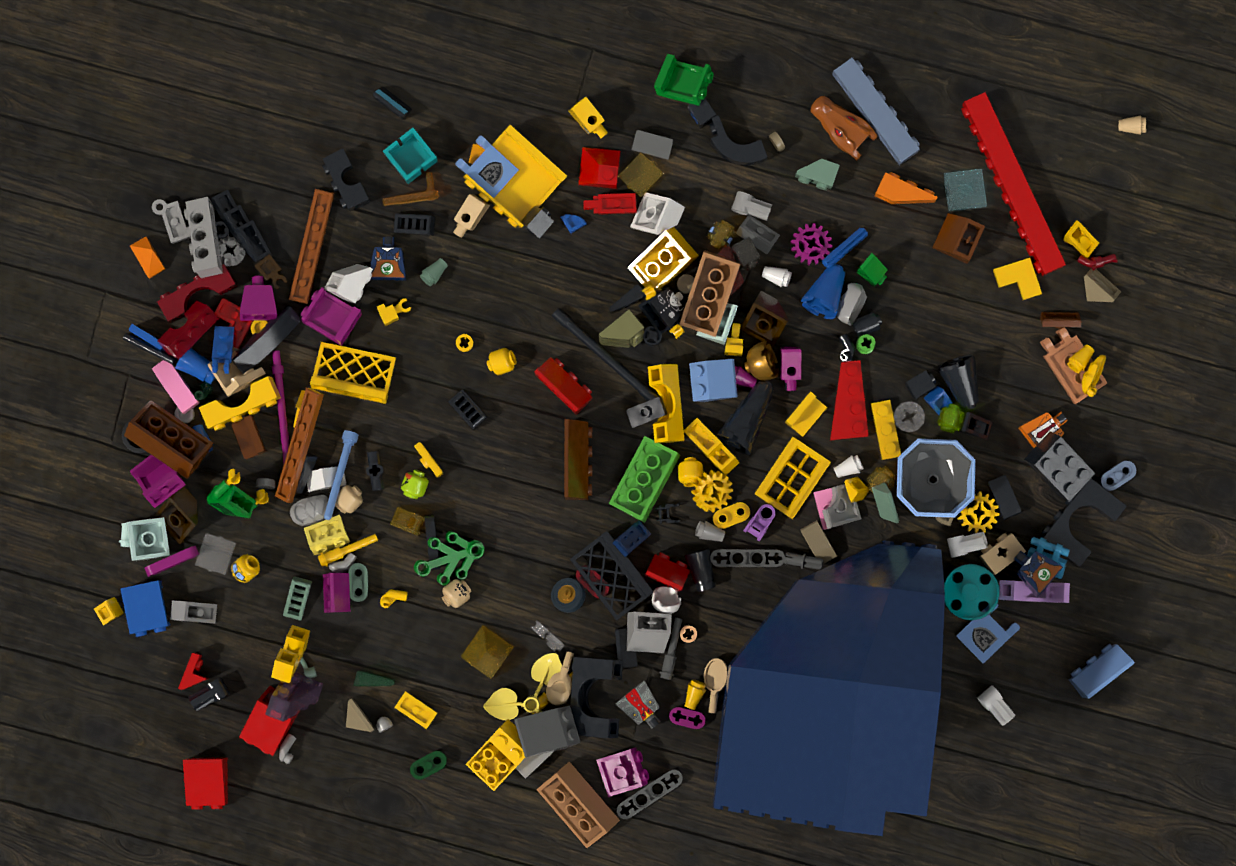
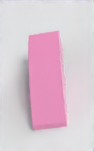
(175, 386)

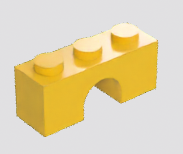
(291, 654)

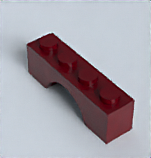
(175, 304)

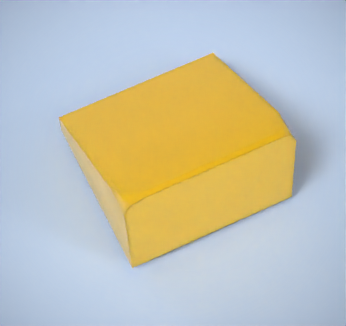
(856, 489)
(108, 610)

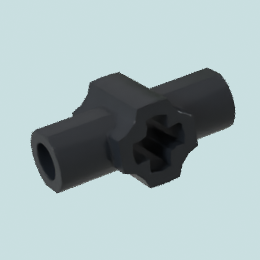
(376, 481)

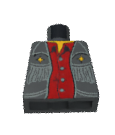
(640, 705)

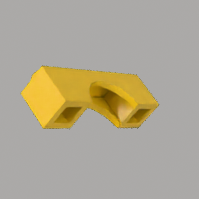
(665, 381)
(262, 393)

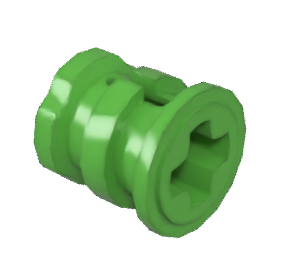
(863, 349)

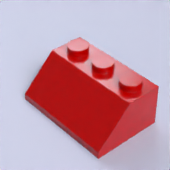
(564, 384)

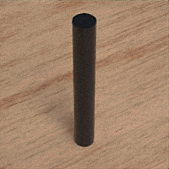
(148, 348)

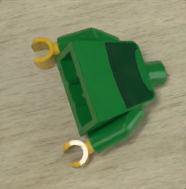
(232, 500)

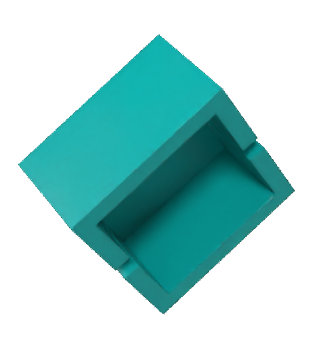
(410, 156)

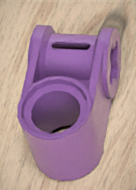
(759, 523)

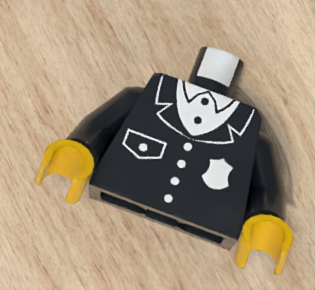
(663, 310)

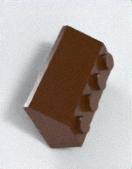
(168, 439)

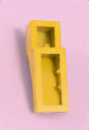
(711, 446)

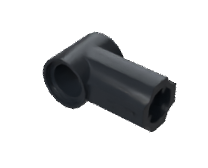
(212, 692)

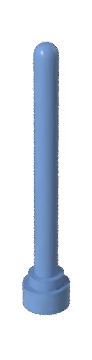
(349, 439)

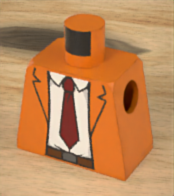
(1039, 427)

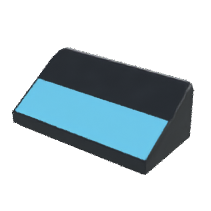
(392, 103)

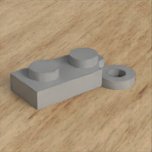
(173, 220)

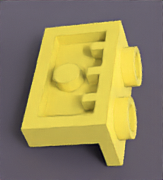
(326, 535)

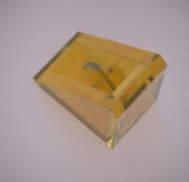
(407, 521)

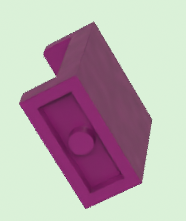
(330, 316)
(156, 480)

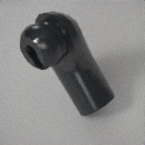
(848, 348)

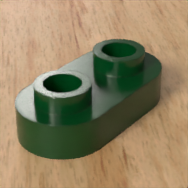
(428, 764)

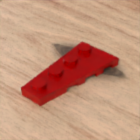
(850, 409)

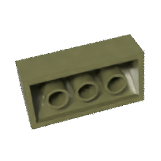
(623, 332)

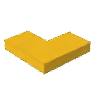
(1023, 274)

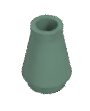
(433, 272)

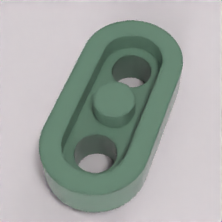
(358, 582)

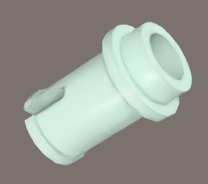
(124, 536)

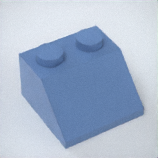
(713, 380)

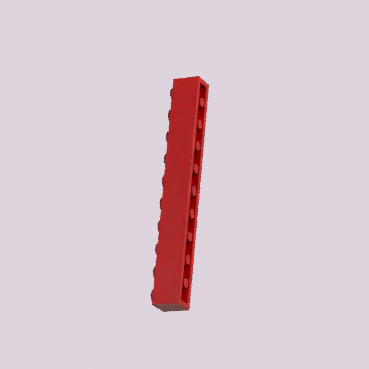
(1013, 184)

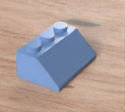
(1100, 670)

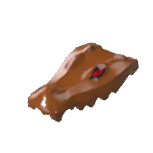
(843, 127)

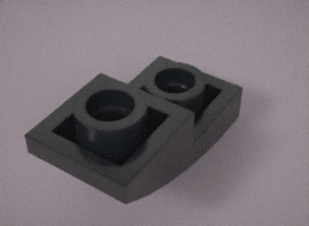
(1004, 497)

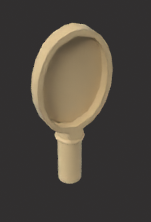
(715, 680)
(560, 684)

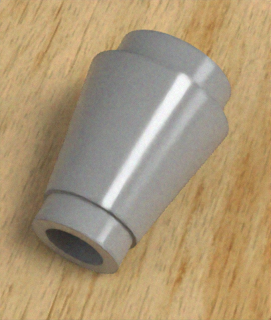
(709, 532)

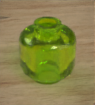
(951, 418)

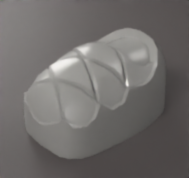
(851, 303)
(309, 510)

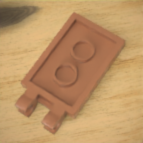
(1057, 359)

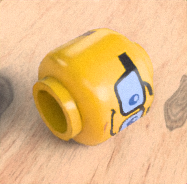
(245, 568)

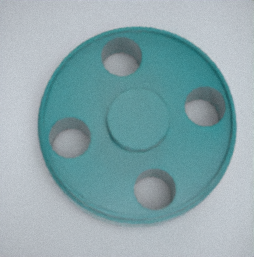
(971, 592)

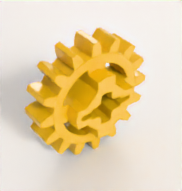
(712, 491)
(976, 525)

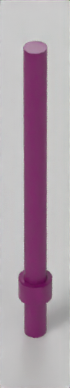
(278, 370)

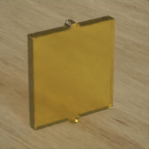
(640, 175)

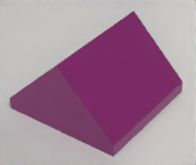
(336, 592)

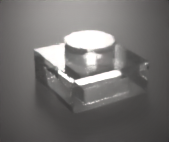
(553, 642)

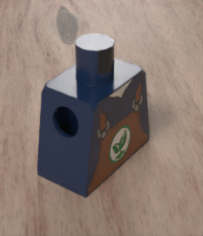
(388, 262)
(1037, 571)

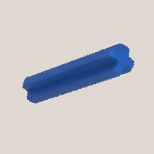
(845, 247)

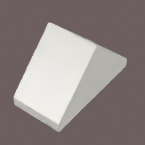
(323, 479)

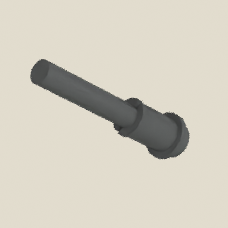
(669, 660)

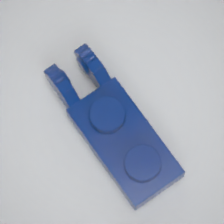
(222, 348)

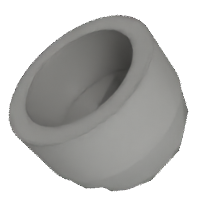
(383, 724)

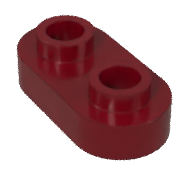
(594, 577)

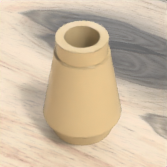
(1133, 125)

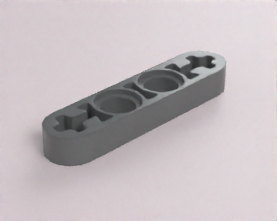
(747, 555)
(647, 791)

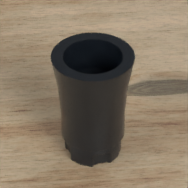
(701, 569)

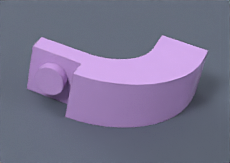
(1020, 592)

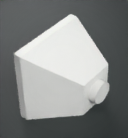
(657, 214)

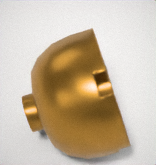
(762, 362)

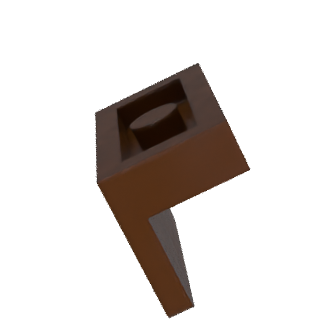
(248, 437)

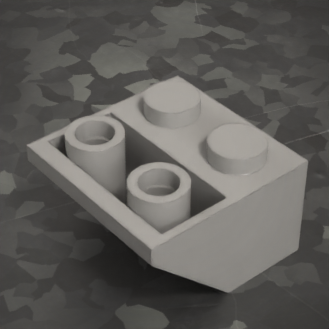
(648, 632)

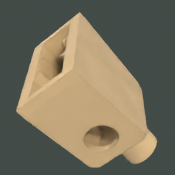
(475, 208)

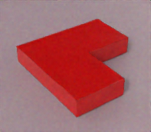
(231, 313)

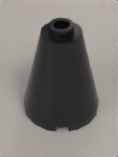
(962, 380)

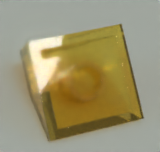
(487, 652)

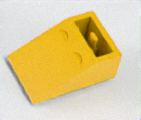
(498, 756)

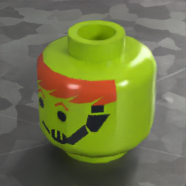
(414, 484)

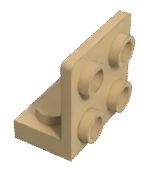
(236, 380)

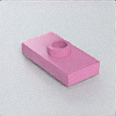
(823, 499)

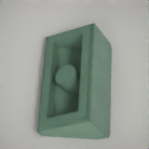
(885, 503)

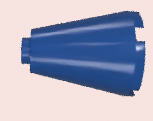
(825, 293)

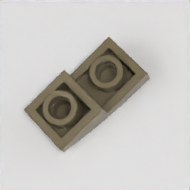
(818, 542)

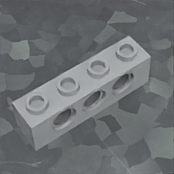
(212, 263)

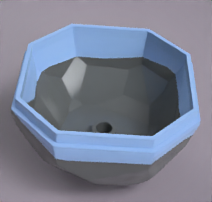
(953, 473)

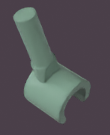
(309, 672)

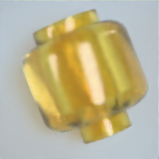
(879, 476)

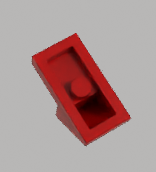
(190, 677)

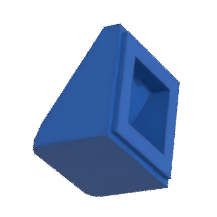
(937, 399)

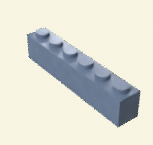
(876, 111)

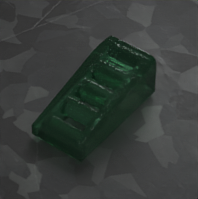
(367, 679)

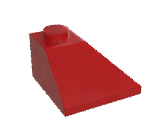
(599, 168)

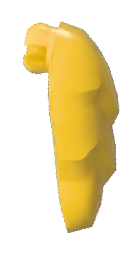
(1092, 376)

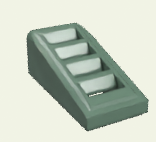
(301, 582)

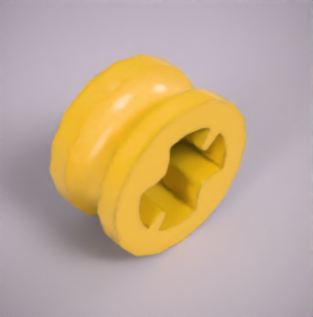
(470, 343)

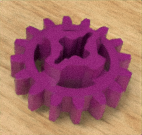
(815, 237)

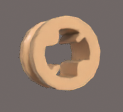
(693, 637)

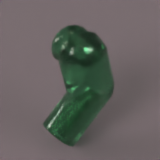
(206, 391)

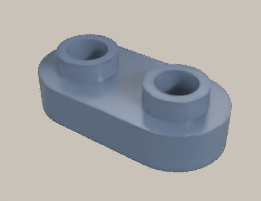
(1117, 475)

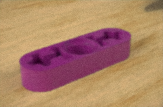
(171, 561)

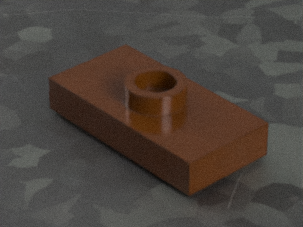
(1060, 319)

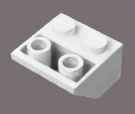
(349, 282)

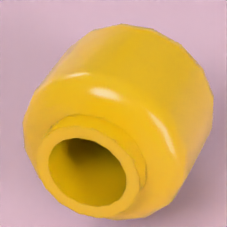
(501, 361)
(689, 471)

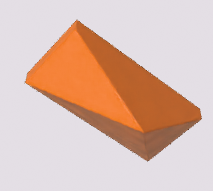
(147, 257)

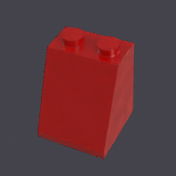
(264, 730)
(206, 782)

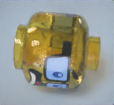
(721, 234)

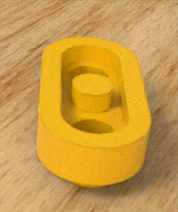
(731, 515)

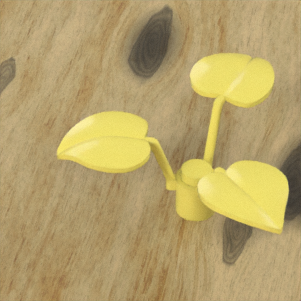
(504, 701)

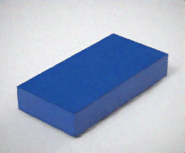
(145, 336)

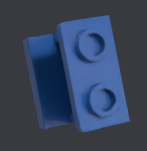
(145, 608)

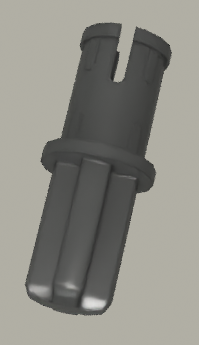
(804, 561)

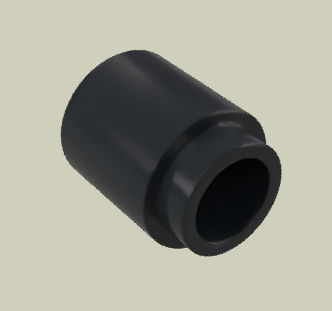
(867, 324)

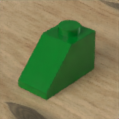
(872, 270)

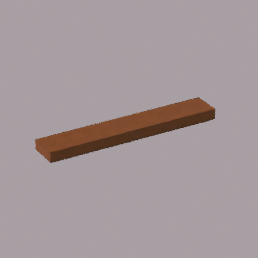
(311, 246)
(299, 445)

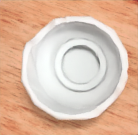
(666, 600)

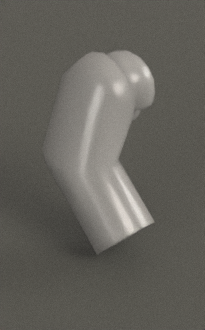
(343, 566)
(284, 749)

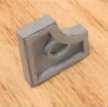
(840, 509)

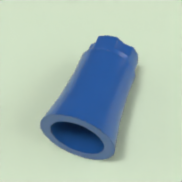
(196, 366)

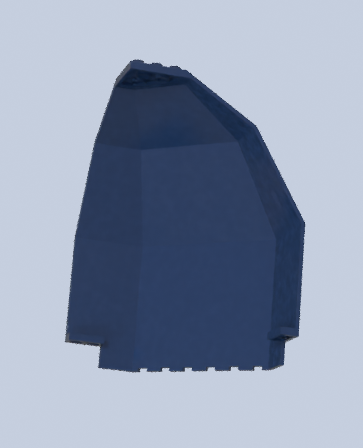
(839, 695)

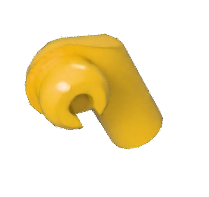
(391, 596)

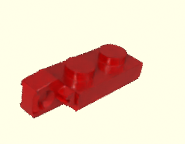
(612, 203)

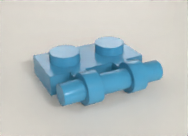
(1057, 549)

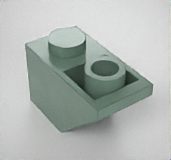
(820, 173)

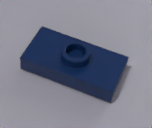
(631, 538)

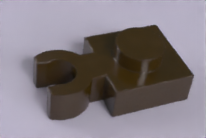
(269, 269)

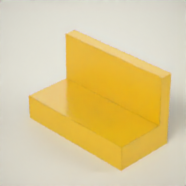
(806, 414)

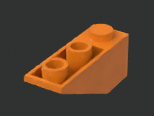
(900, 192)

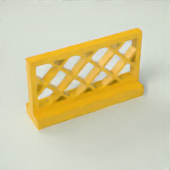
(348, 388)

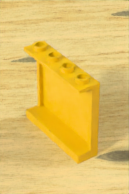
(529, 186)

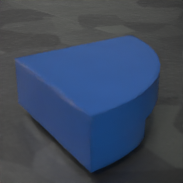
(573, 222)

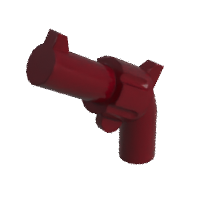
(1097, 262)

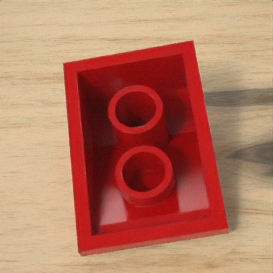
(668, 572)

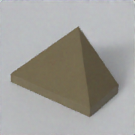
(1099, 288)
(356, 718)

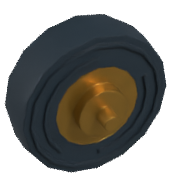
(568, 595)

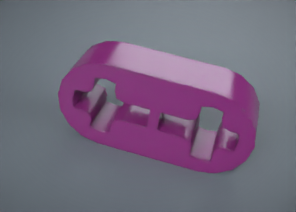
(689, 713)

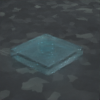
(965, 190)

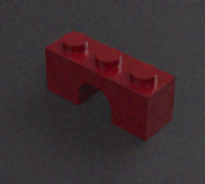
(179, 341)

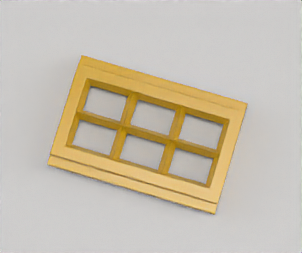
(807, 487)

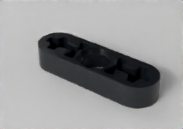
(430, 527)

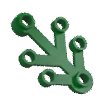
(451, 558)

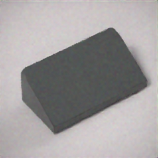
(652, 144)
(760, 234)

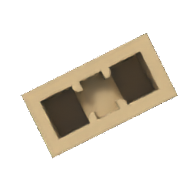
(990, 557)

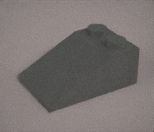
(547, 731)

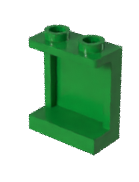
(683, 81)

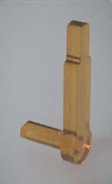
(430, 194)

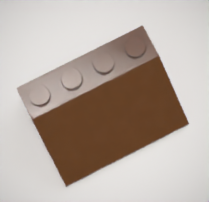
(577, 460)

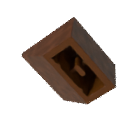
(958, 237)

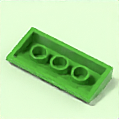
(644, 479)

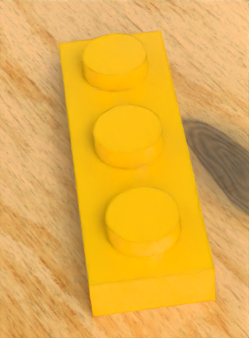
(885, 430)

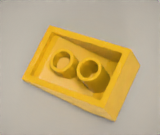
(663, 259)

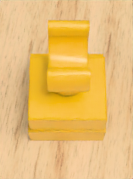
(389, 313)
(734, 345)

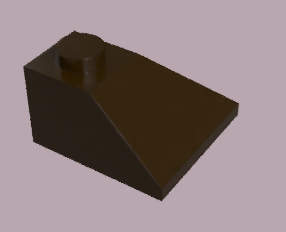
(765, 319)
(179, 514)

